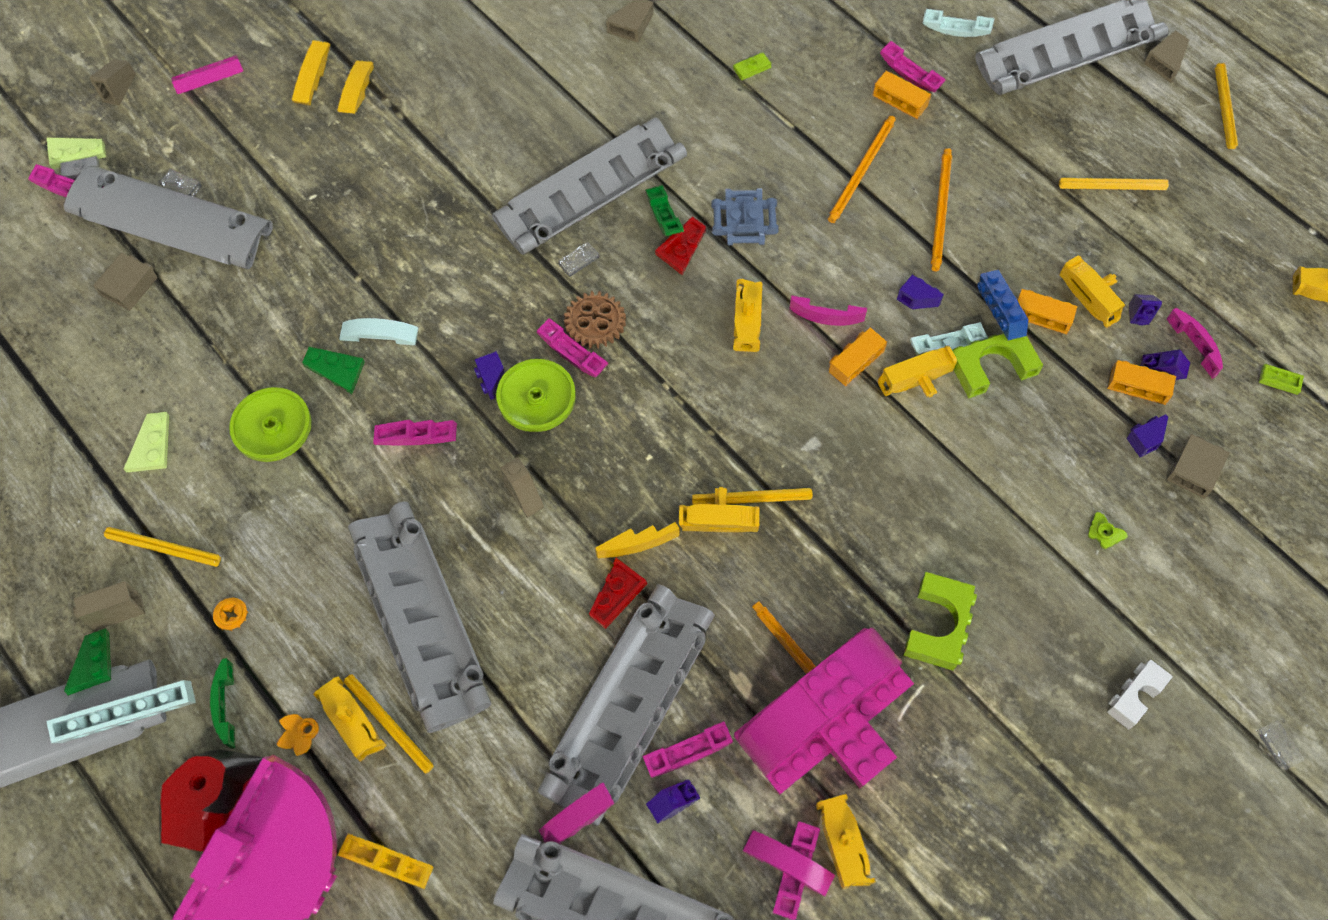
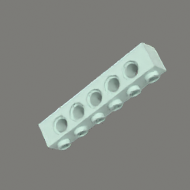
(121, 712)

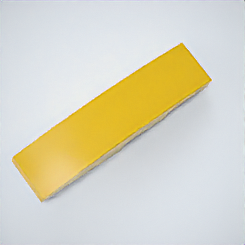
(310, 72)
(355, 86)
(629, 543)
(385, 861)

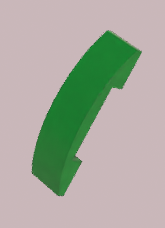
(662, 211)
(223, 677)

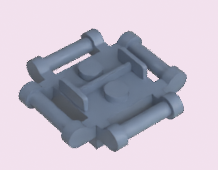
(744, 216)

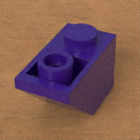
(918, 294)
(1143, 309)
(1172, 362)
(490, 371)
(1149, 436)
(672, 800)

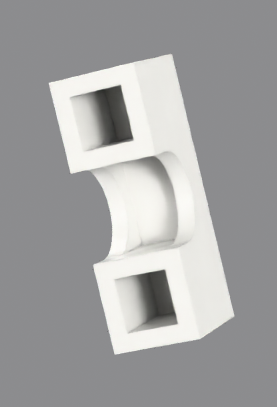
(1127, 707)

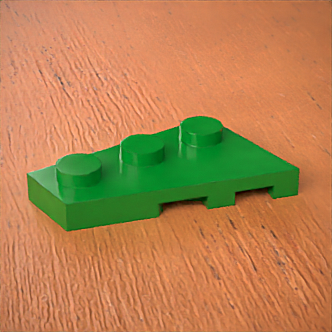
(336, 367)
(91, 664)

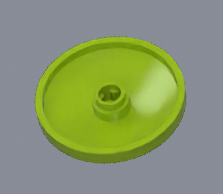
(536, 395)
(270, 424)

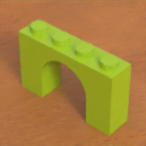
(1017, 351)
(958, 599)

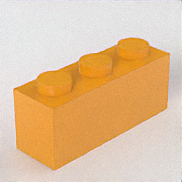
(901, 94)
(1047, 311)
(857, 356)
(1141, 382)

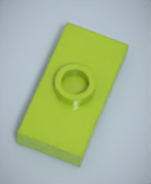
(752, 66)
(1281, 379)

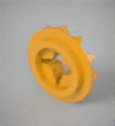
(228, 605)

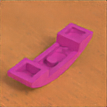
(909, 70)
(50, 181)
(826, 315)
(1201, 339)
(570, 350)
(688, 751)
(789, 862)
(790, 889)

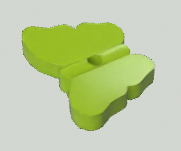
(1099, 526)

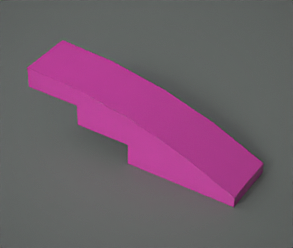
(415, 433)
(577, 815)

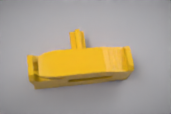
(1311, 283)
(1093, 290)
(747, 316)
(918, 371)
(719, 516)
(349, 719)
(845, 842)

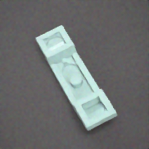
(957, 27)
(379, 329)
(962, 338)

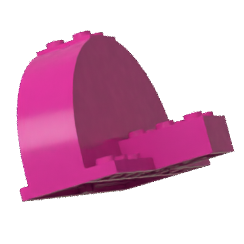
(829, 715)
(269, 855)

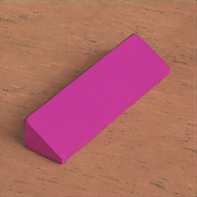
(206, 74)

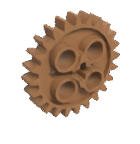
(595, 319)

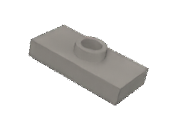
(74, 168)

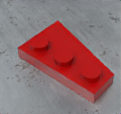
(681, 246)
(618, 591)

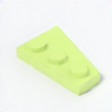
(71, 149)
(150, 445)

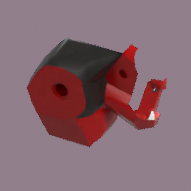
(203, 796)

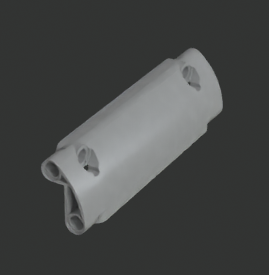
(1068, 45)
(587, 185)
(167, 216)
(419, 618)
(628, 699)
(25, 733)
(587, 889)

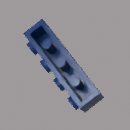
(1003, 304)

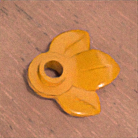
(295, 733)

